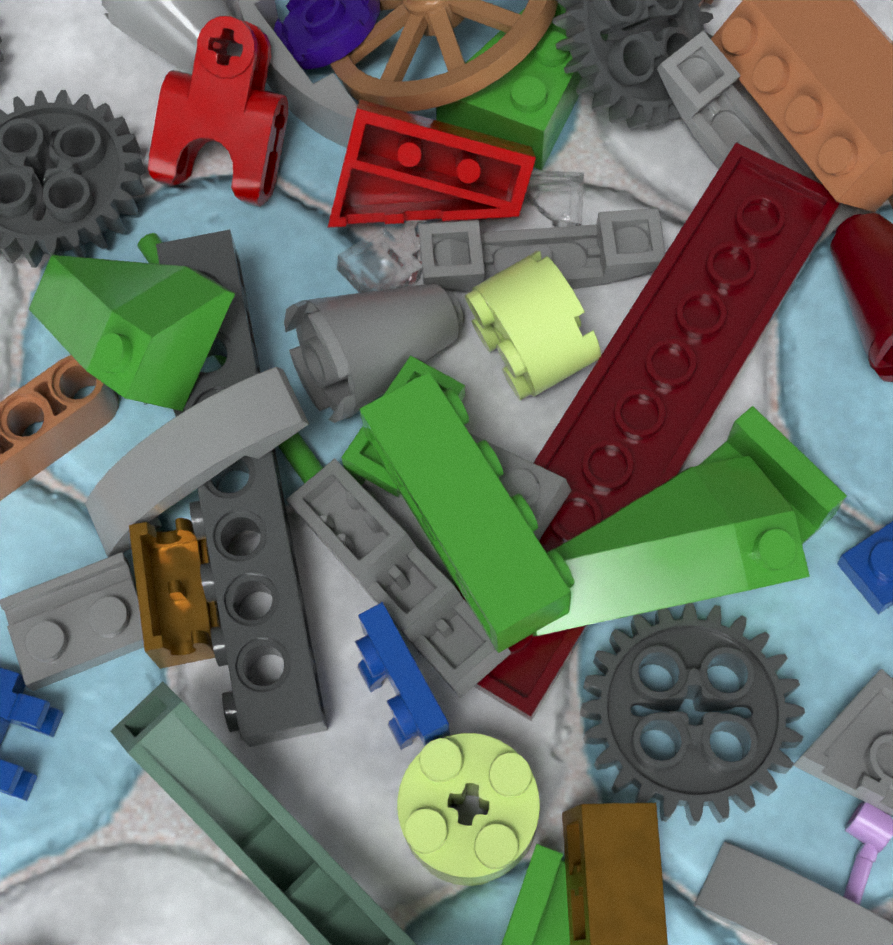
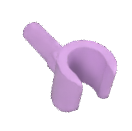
(874, 830)

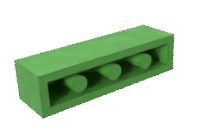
(467, 511)

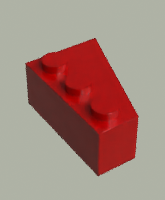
(425, 170)

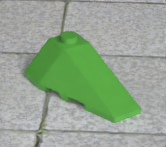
(133, 323)
(685, 542)

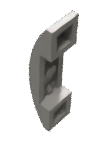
(320, 105)
(718, 115)
(587, 255)
(192, 450)
(783, 905)

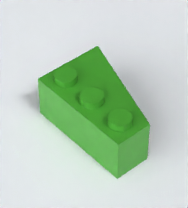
(527, 102)

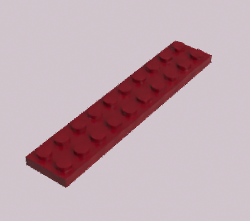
(670, 369)

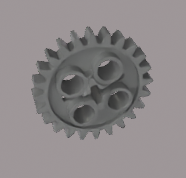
(625, 69)
(98, 180)
(695, 773)

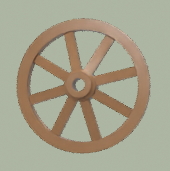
(439, 20)

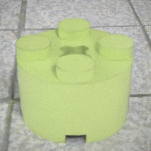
(533, 325)
(444, 776)

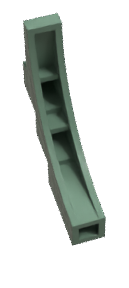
(251, 825)

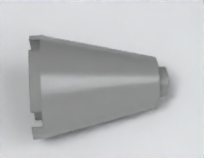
(168, 26)
(362, 340)

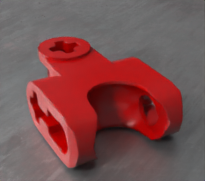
(223, 104)

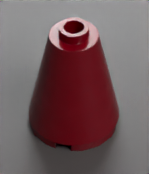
(865, 267)

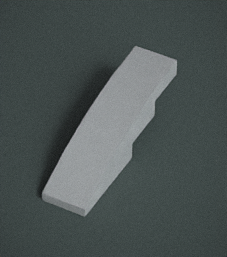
(398, 574)

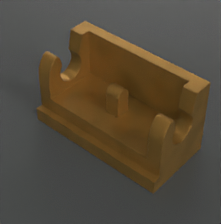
(171, 594)
(614, 874)

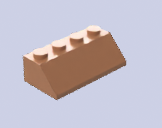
(824, 84)

